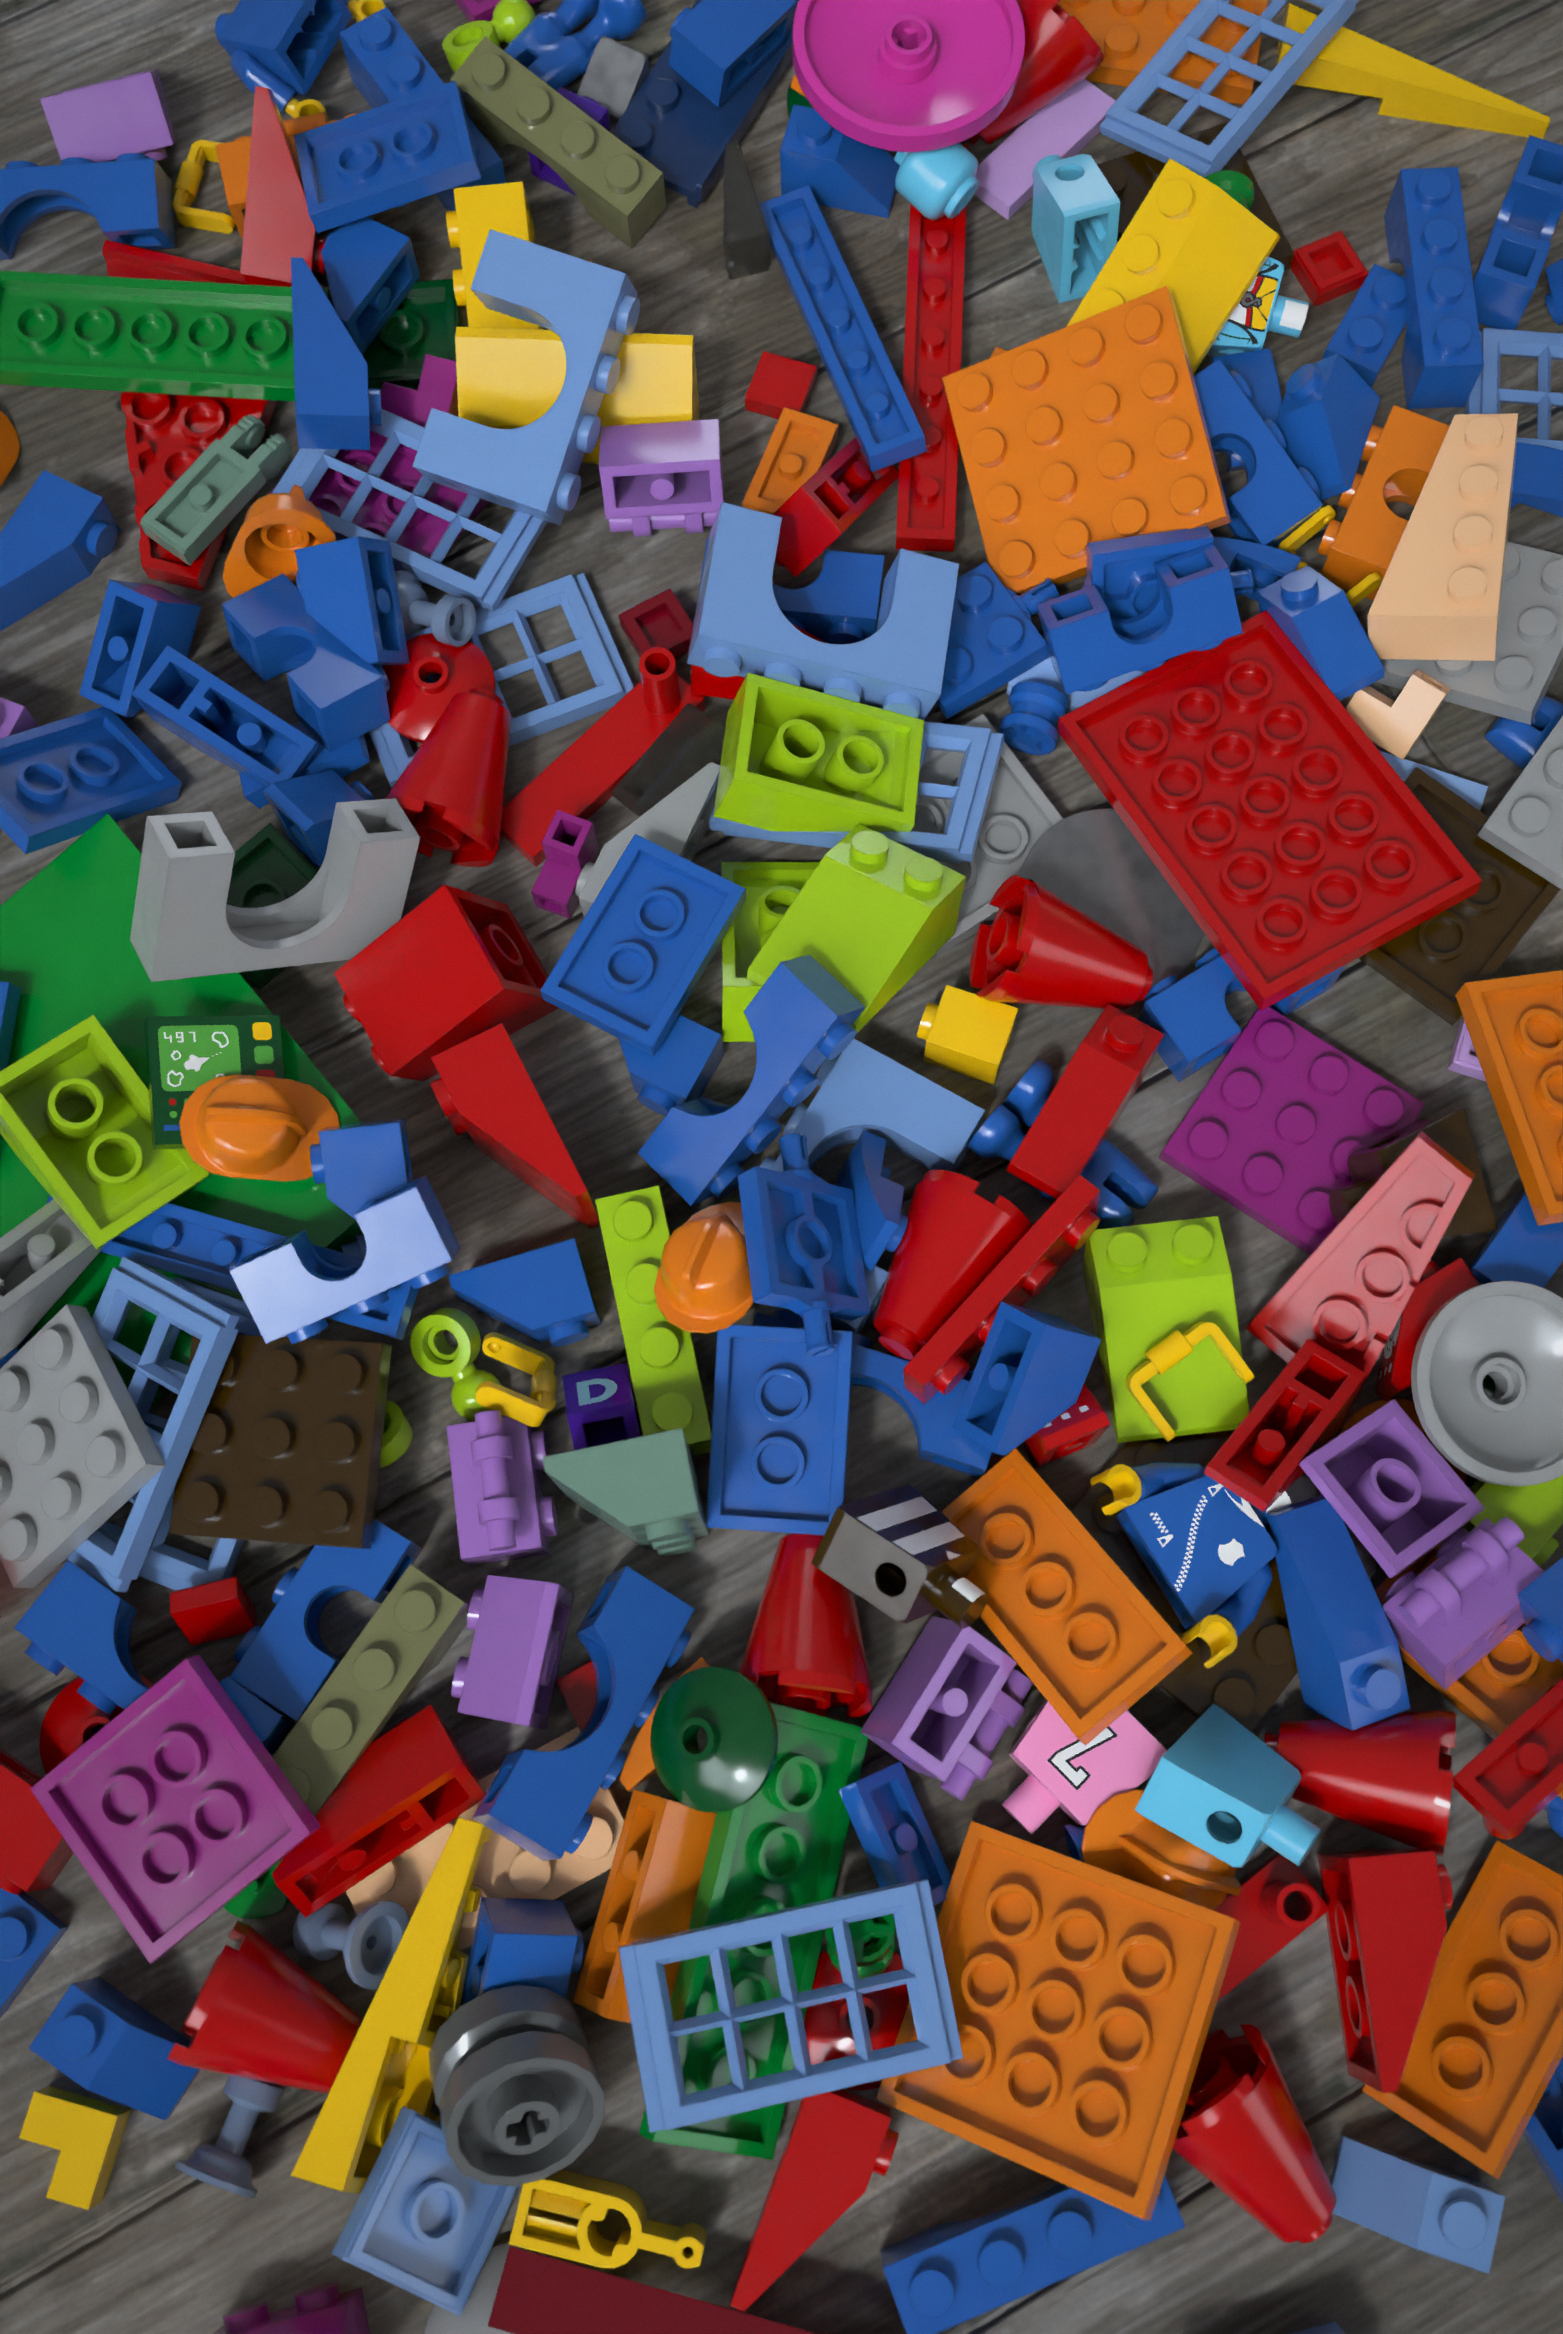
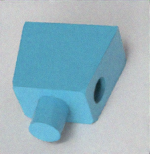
(1070, 202)
(1227, 1793)

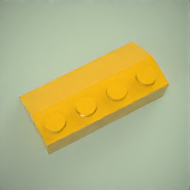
(1195, 245)
(518, 373)

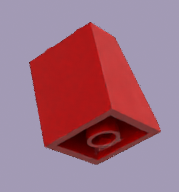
(442, 979)

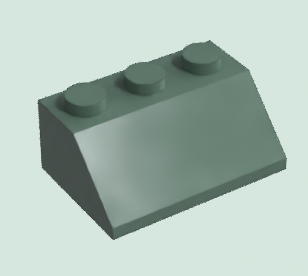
(639, 1488)

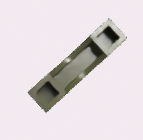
(522, 110)
(376, 1674)

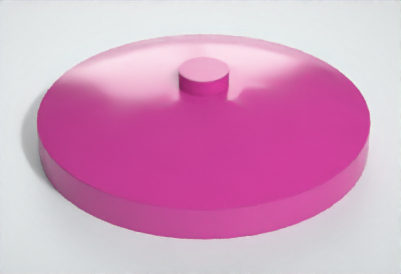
(908, 68)

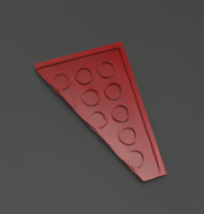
(173, 430)

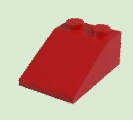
(494, 1099)
(1384, 1949)

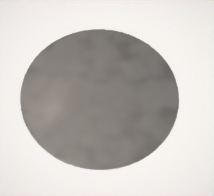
(1115, 887)

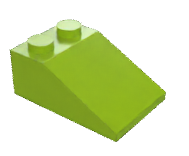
(816, 762)
(769, 894)
(867, 918)
(86, 1133)
(1139, 1292)

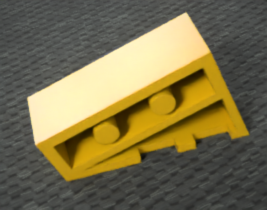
(477, 211)

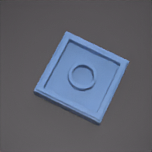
(423, 2218)

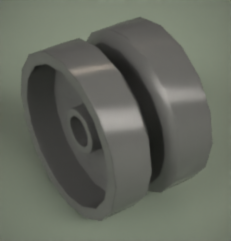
(515, 2086)

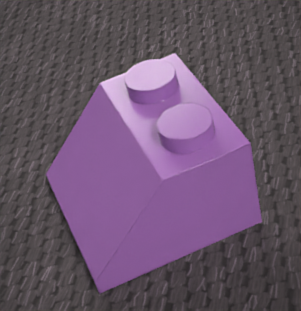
(112, 119)
(1392, 1488)
(513, 1650)

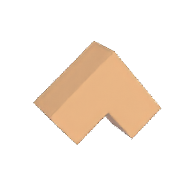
(1400, 722)

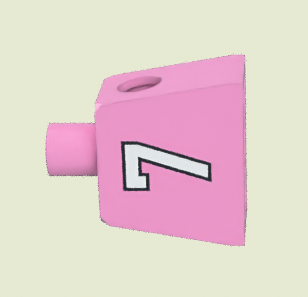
(1075, 1775)

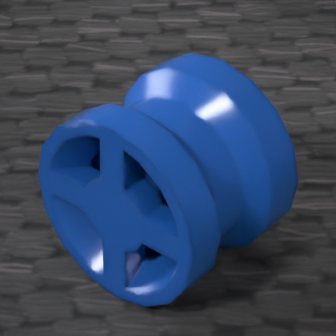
(1033, 718)

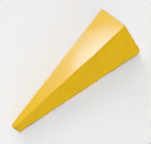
(1406, 84)
(392, 2047)

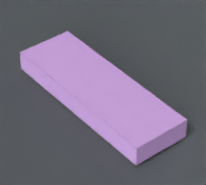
(1056, 129)

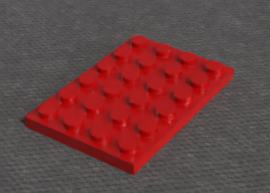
(1267, 810)

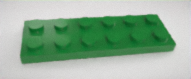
(147, 335)
(760, 1860)

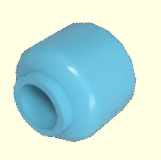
(937, 180)

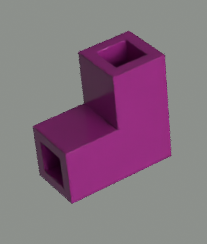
(435, 390)
(567, 848)

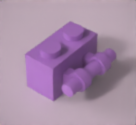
(661, 475)
(500, 1489)
(1462, 1600)
(949, 1706)

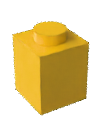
(967, 1033)

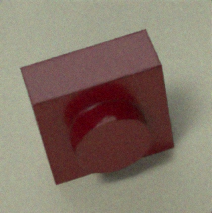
(658, 624)

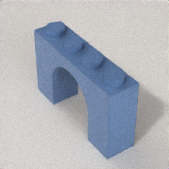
(538, 463)
(745, 632)
(892, 1102)

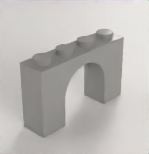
(185, 879)

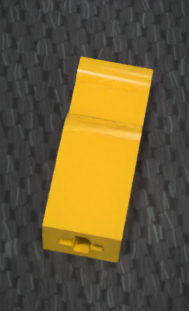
(561, 2214)

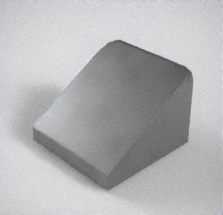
(614, 76)

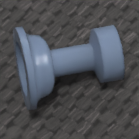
(450, 619)
(365, 1942)
(223, 2162)

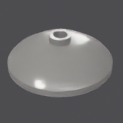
(1516, 1339)

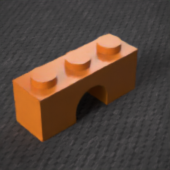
(1396, 472)

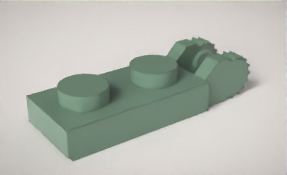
(215, 489)

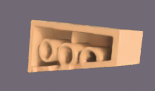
(1450, 561)

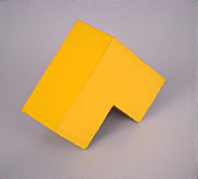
(88, 2140)

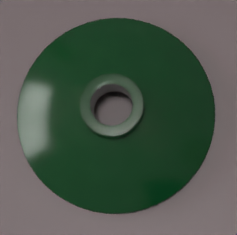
(739, 1741)

